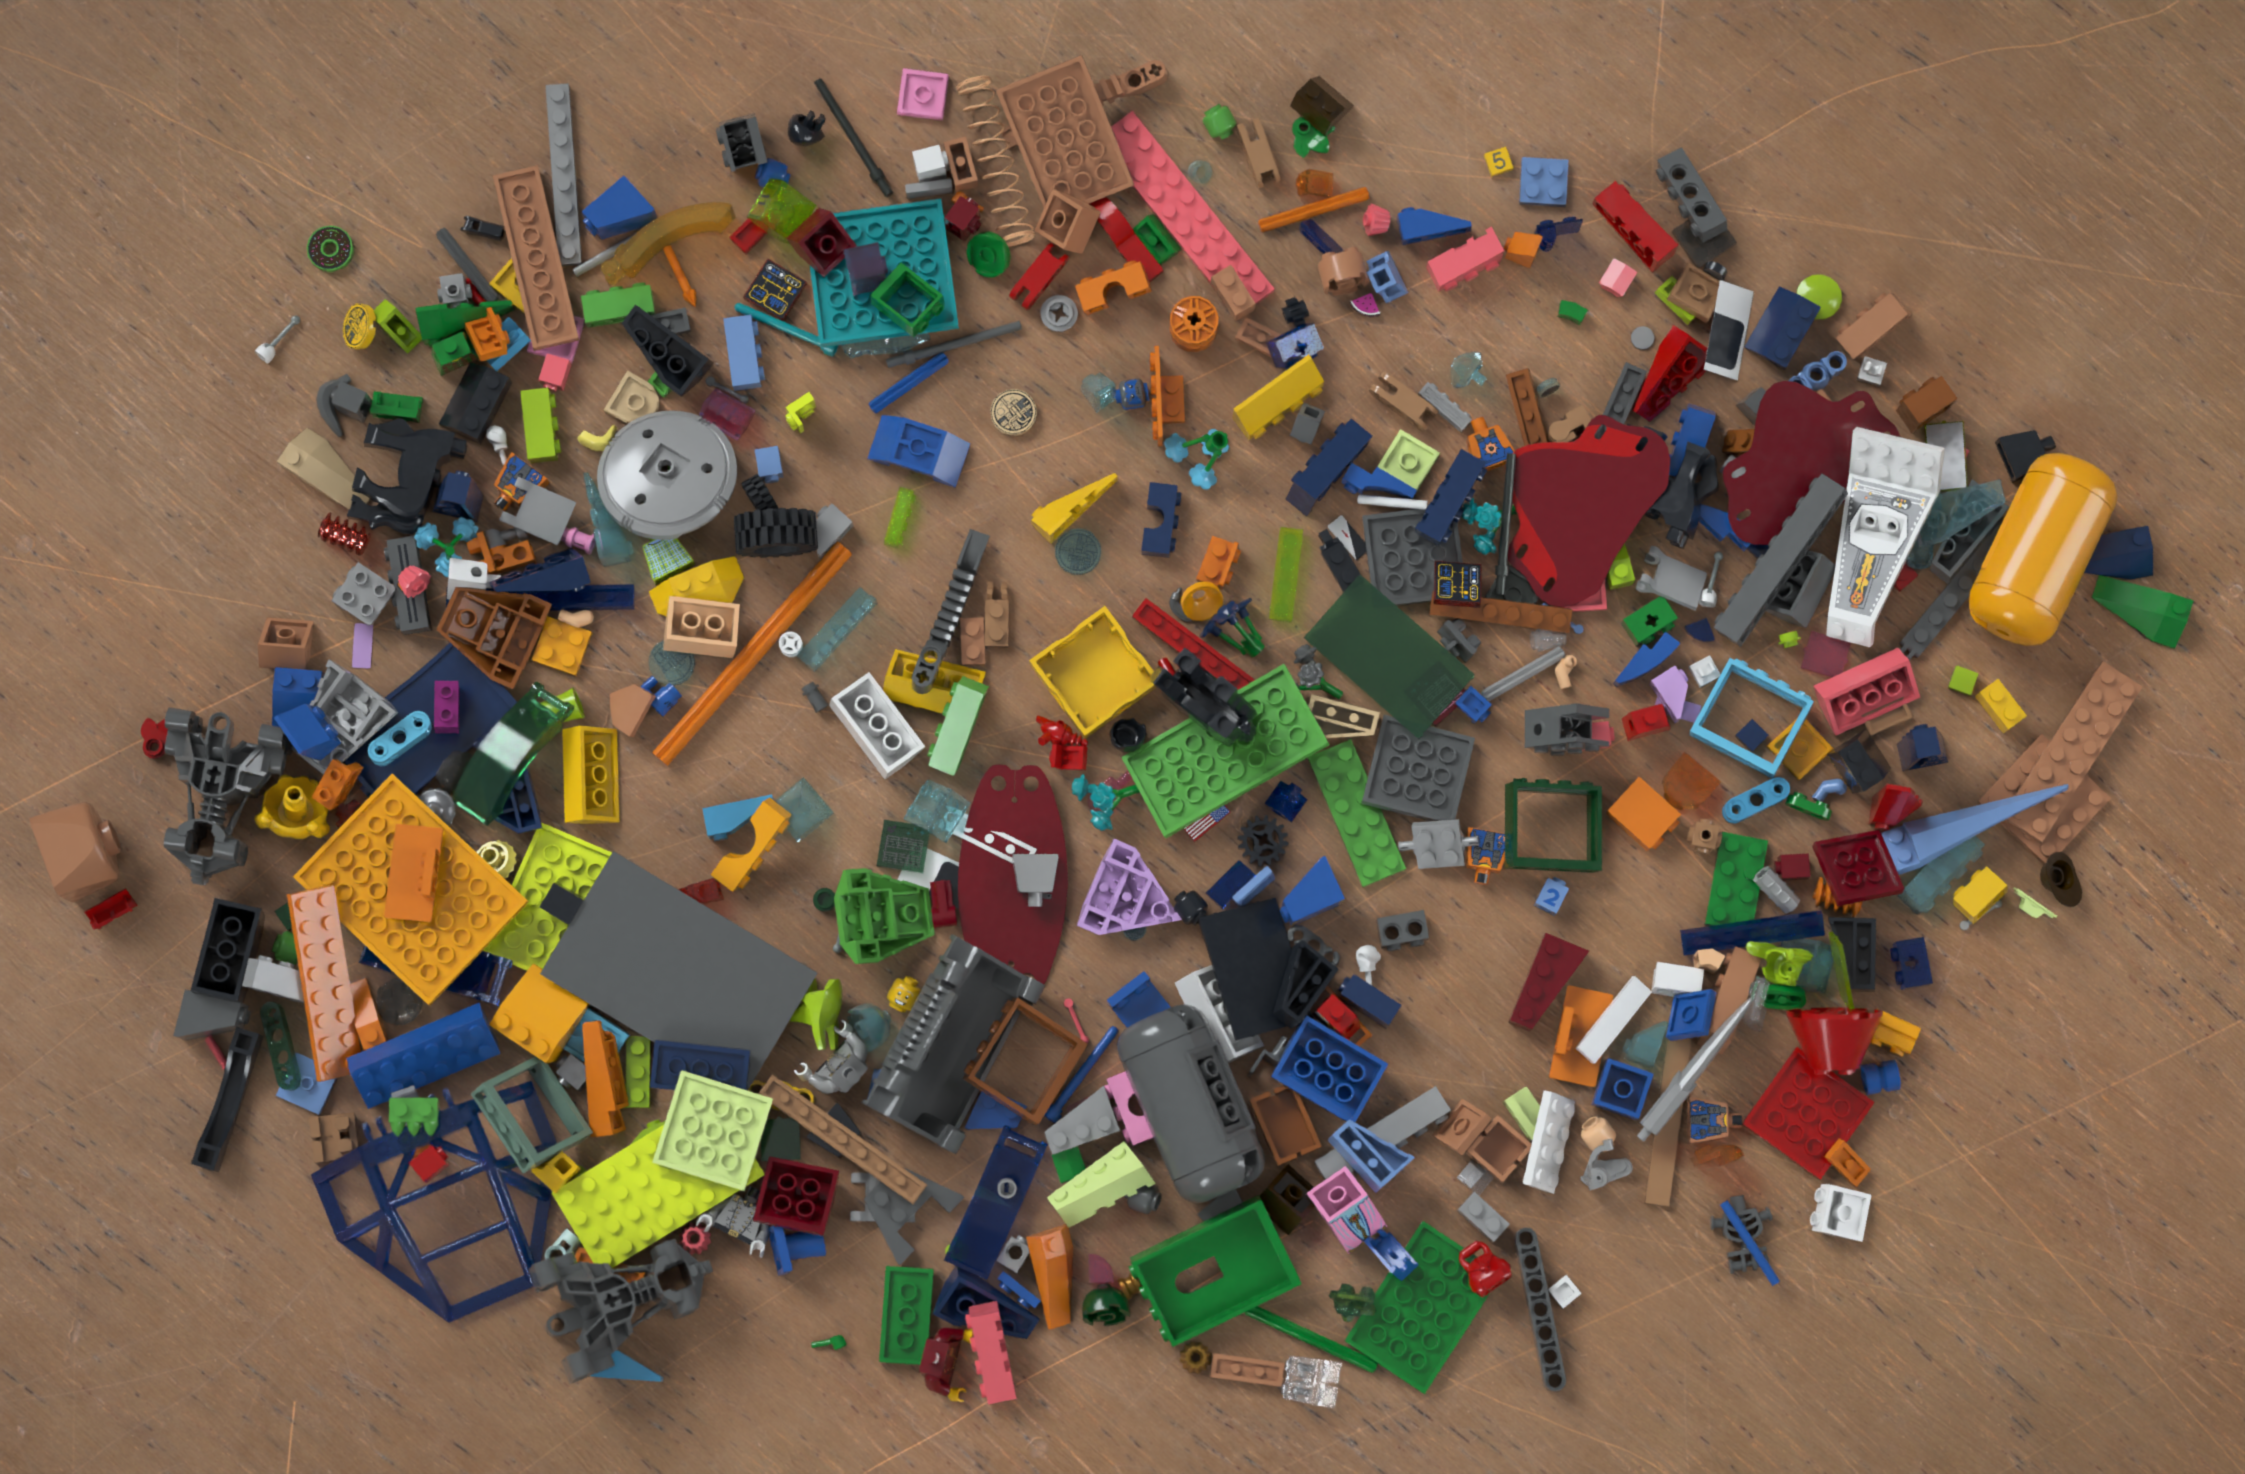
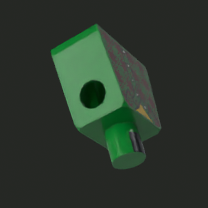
(453, 353)

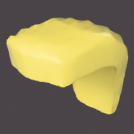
(595, 442)

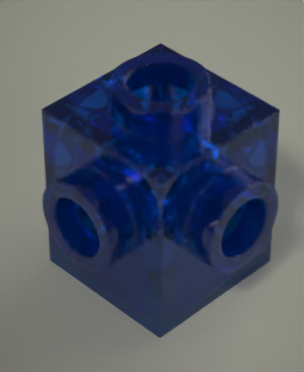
(1286, 800)

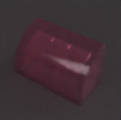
(727, 413)
(1099, 1270)

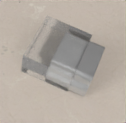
(1475, 1177)

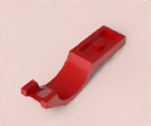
(1124, 237)

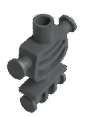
(1739, 1206)

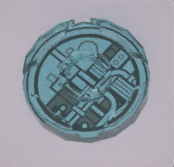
(1078, 551)
(670, 665)

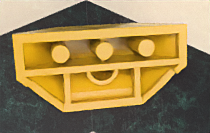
(712, 581)

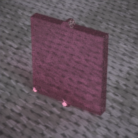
(1825, 654)

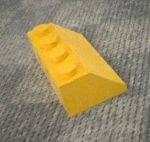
(1278, 398)
(899, 681)
(590, 775)

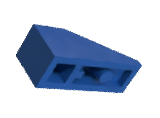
(1427, 225)

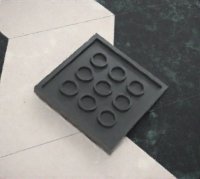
(1403, 560)
(1417, 774)

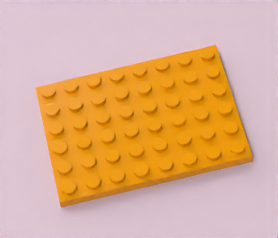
(469, 902)

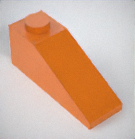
(367, 1018)

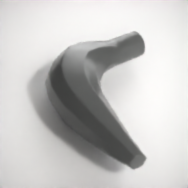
(325, 406)

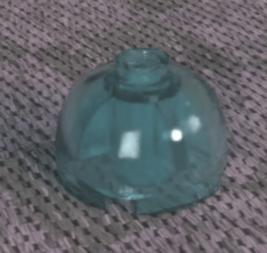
(870, 1024)

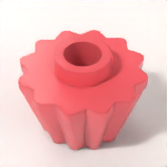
(1376, 220)
(413, 581)
(686, 1241)

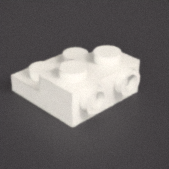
(1840, 1212)

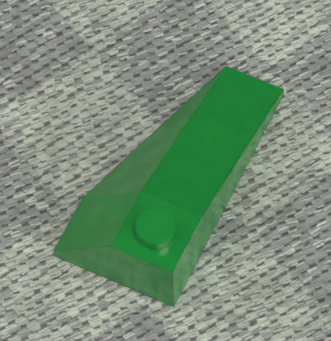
(441, 322)
(2151, 611)

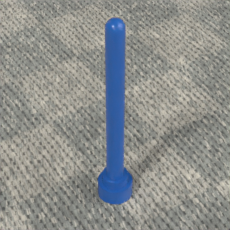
(1054, 1111)

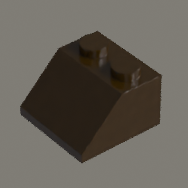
(1320, 104)
(1287, 1199)

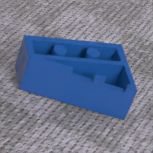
(1694, 429)

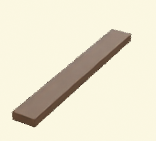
(843, 1140)
(1665, 1143)

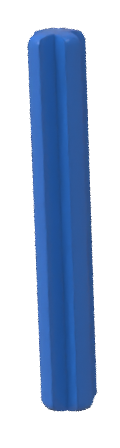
(908, 382)

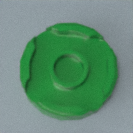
(988, 254)

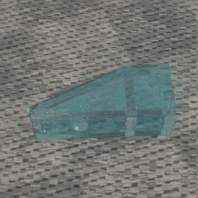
(1098, 391)

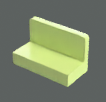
(1524, 1111)

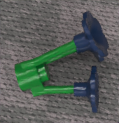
(1250, 643)

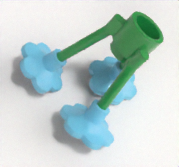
(1213, 444)

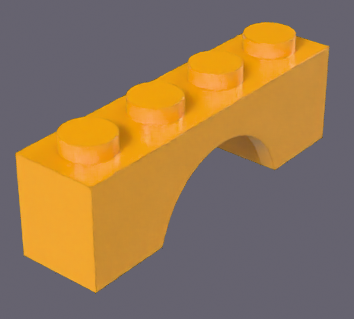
(768, 822)

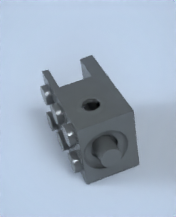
(741, 142)
(1549, 729)

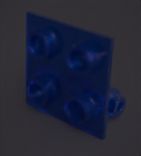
(1550, 230)

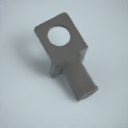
(1271, 1058)

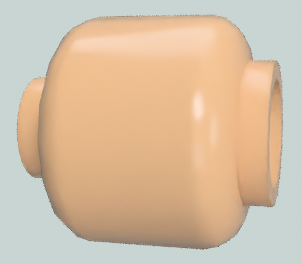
(1595, 1131)

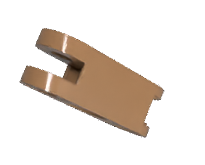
(1258, 153)
(1403, 400)

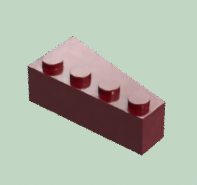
(1548, 974)

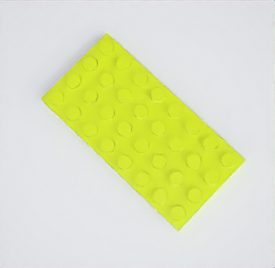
(636, 1202)

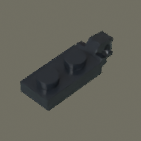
(1338, 560)

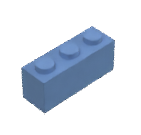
(743, 352)

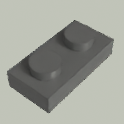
(674, 320)

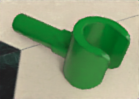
(836, 1341)

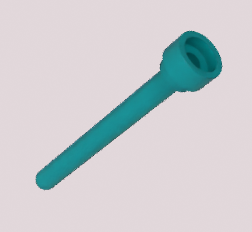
(785, 327)

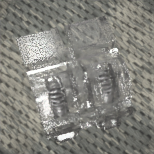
(1309, 1379)

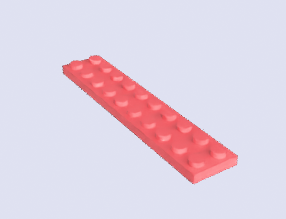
(1183, 209)

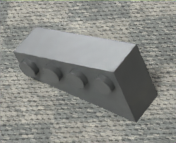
(1961, 546)

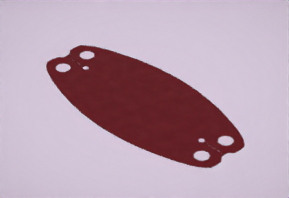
(989, 904)

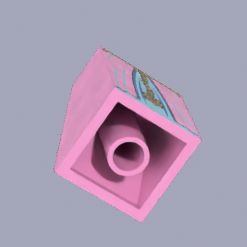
(1347, 1209)

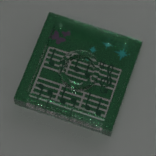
(903, 847)

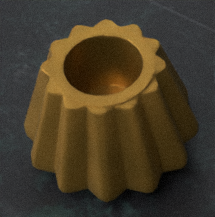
(1204, 1357)

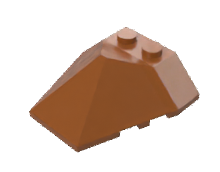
(494, 630)

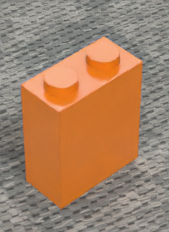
(1644, 814)

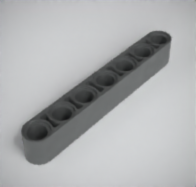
(1539, 1297)

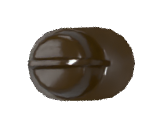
(2061, 879)

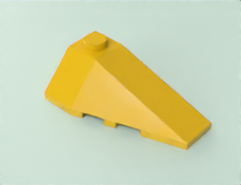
(1063, 512)

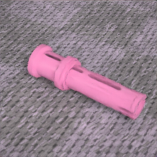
(578, 539)

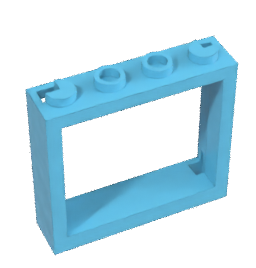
(1738, 753)

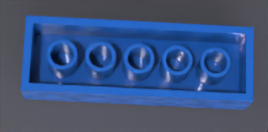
(423, 1055)

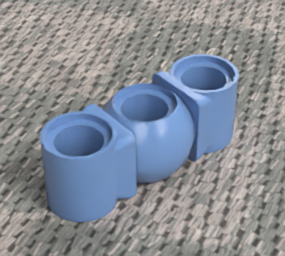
(1823, 368)

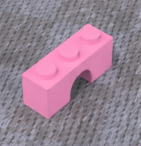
(1136, 1127)

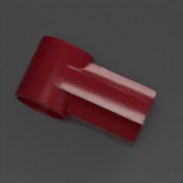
(943, 909)

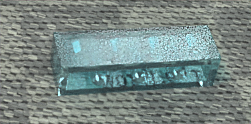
(1937, 875)

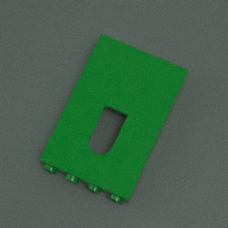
(1247, 1254)

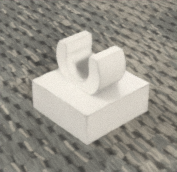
(1871, 371)
(1704, 671)

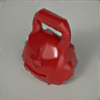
(1485, 1271)

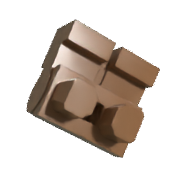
(1572, 423)
(336, 1136)

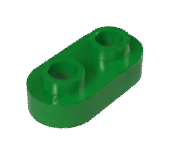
(1800, 803)
(1785, 997)

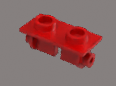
(110, 909)

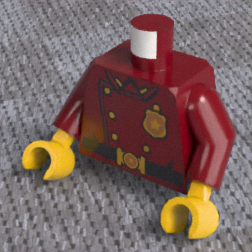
(940, 1361)

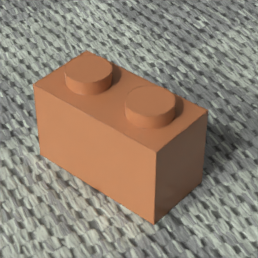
(961, 164)
(1233, 293)

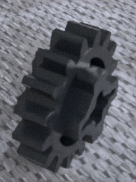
(1257, 850)

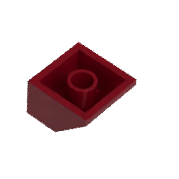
(821, 241)

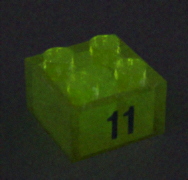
(780, 209)

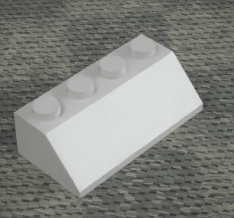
(876, 725)
(1202, 991)

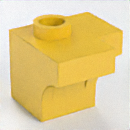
(557, 1171)

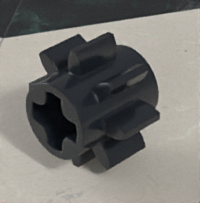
(1295, 312)

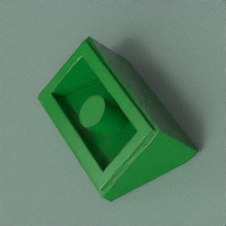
(1156, 239)

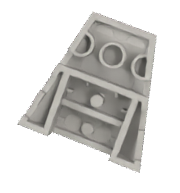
(351, 709)

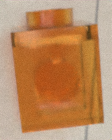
(1314, 183)

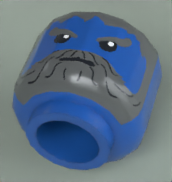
(1132, 394)

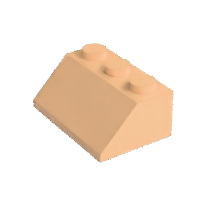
(701, 627)

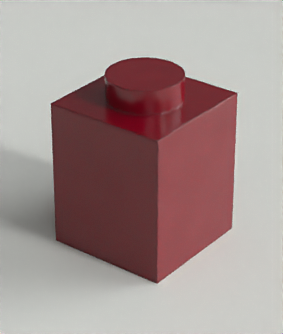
(1793, 867)

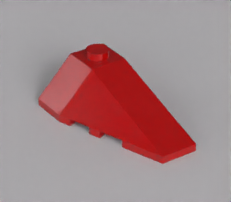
(1673, 368)
(1892, 805)

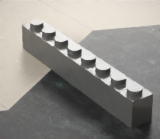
(1780, 560)

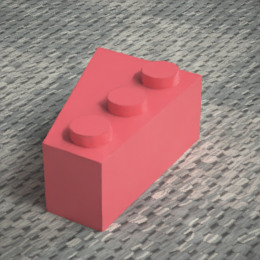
(1466, 261)

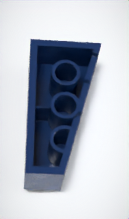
(458, 497)

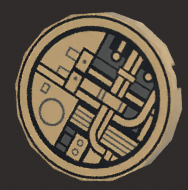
(1013, 412)

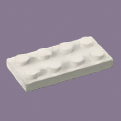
(1549, 1142)

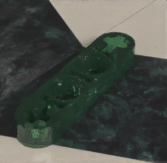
(284, 1044)

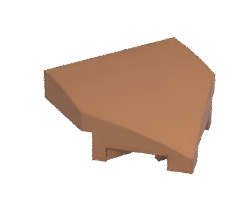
(630, 707)

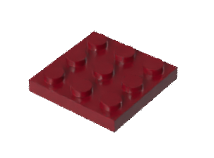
(1858, 867)

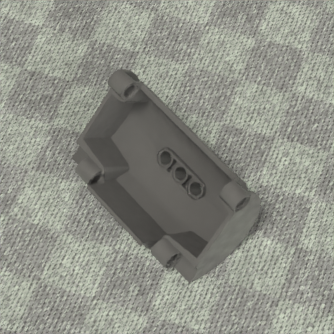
(924, 1068)

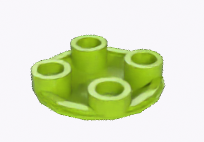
(1823, 292)

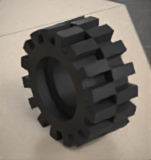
(758, 493)

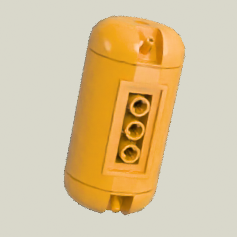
(2042, 549)

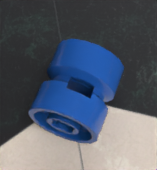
(1881, 1076)

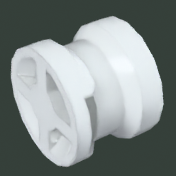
(790, 644)

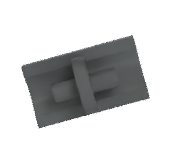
(1456, 642)

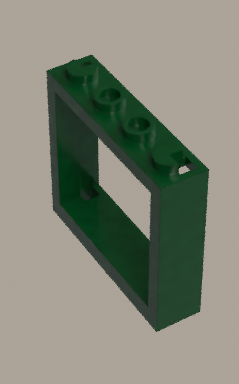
(1594, 826)

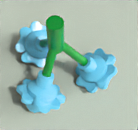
(428, 536)

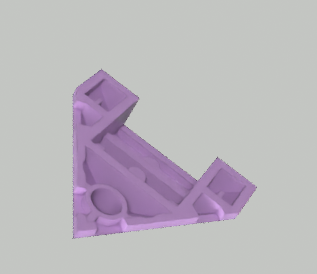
(1124, 894)

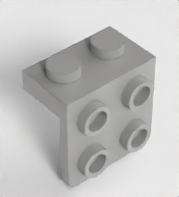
(363, 594)

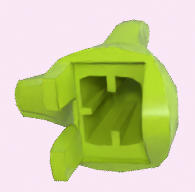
(821, 1012)

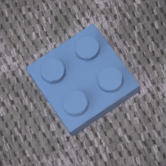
(1543, 182)

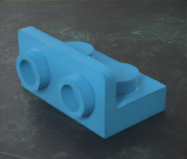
(518, 340)

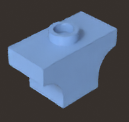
(1386, 277)

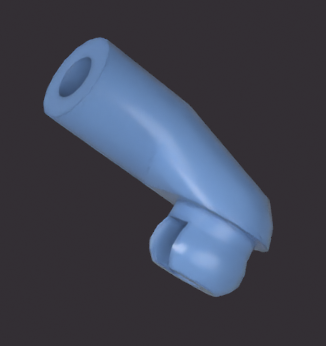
(1829, 786)

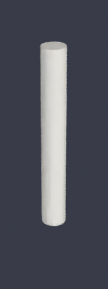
(1392, 502)

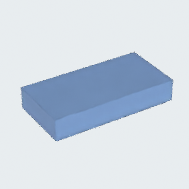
(1253, 887)

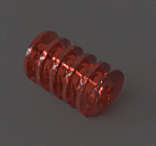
(343, 534)

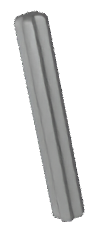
(1523, 674)

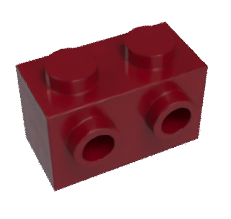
(963, 218)

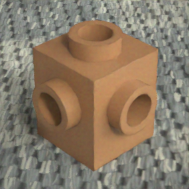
(1701, 845)

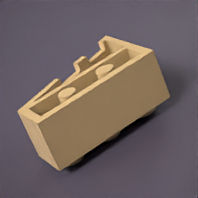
(1342, 719)

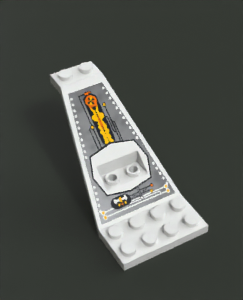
(1891, 483)

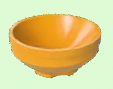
(1204, 607)

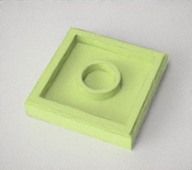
(1409, 459)

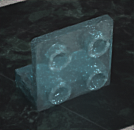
(937, 810)

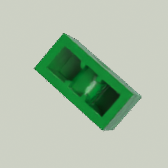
(1657, 610)

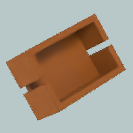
(1285, 1124)

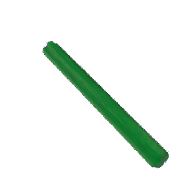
(1312, 1338)

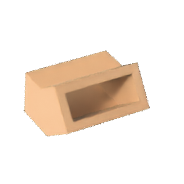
(1708, 960)

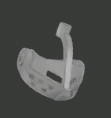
(1601, 1172)

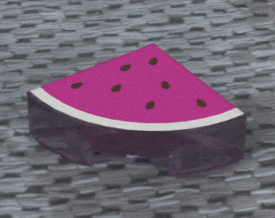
(1366, 306)

